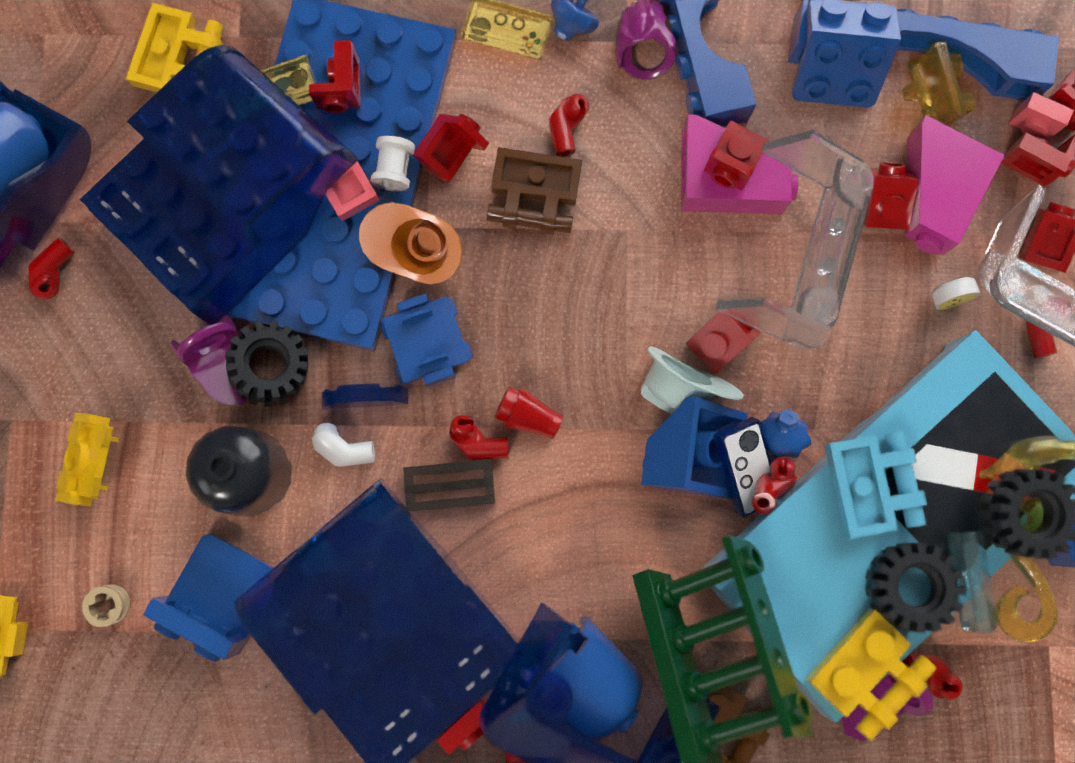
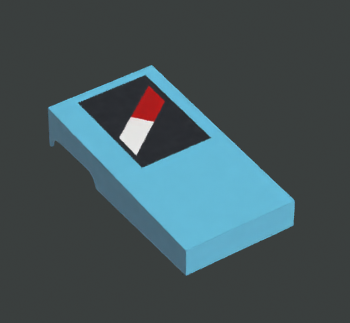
(959, 421)

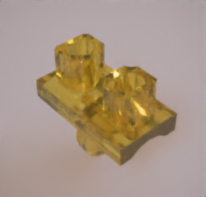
(936, 85)

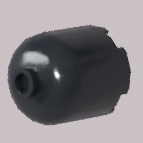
(238, 471)

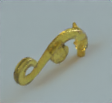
(1029, 455)

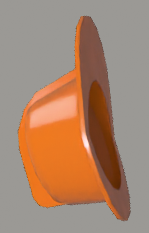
(410, 243)

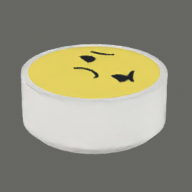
(955, 293)

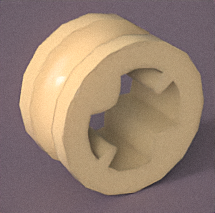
(96, 595)

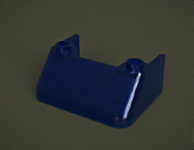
(532, 702)

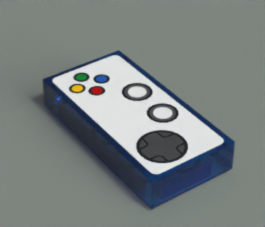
(743, 461)

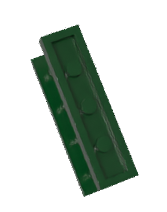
(686, 689)

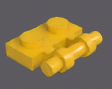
(165, 45)
(860, 663)

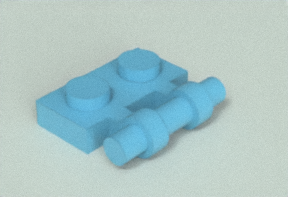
(863, 487)

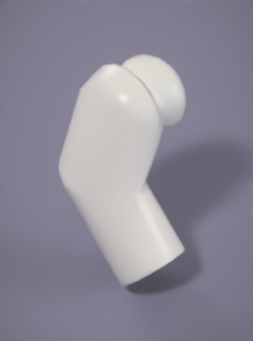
(337, 451)

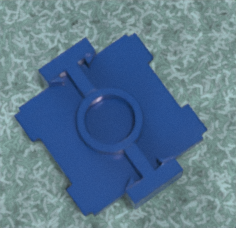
(426, 340)

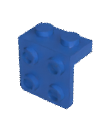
(846, 52)
(205, 596)

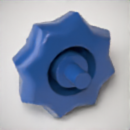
(572, 18)
(785, 434)

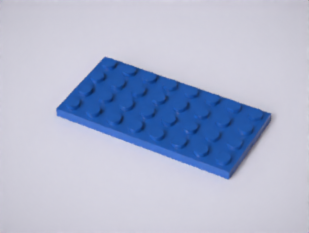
(327, 281)

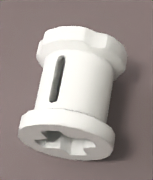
(392, 163)

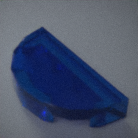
(364, 396)

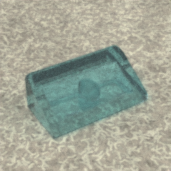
(971, 557)

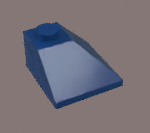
(684, 450)

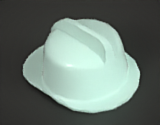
(672, 382)

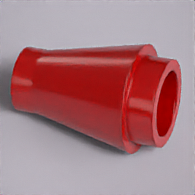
(527, 413)

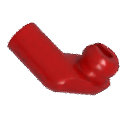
(45, 269)

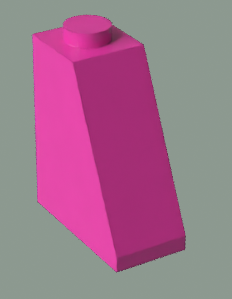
(951, 184)
(766, 192)

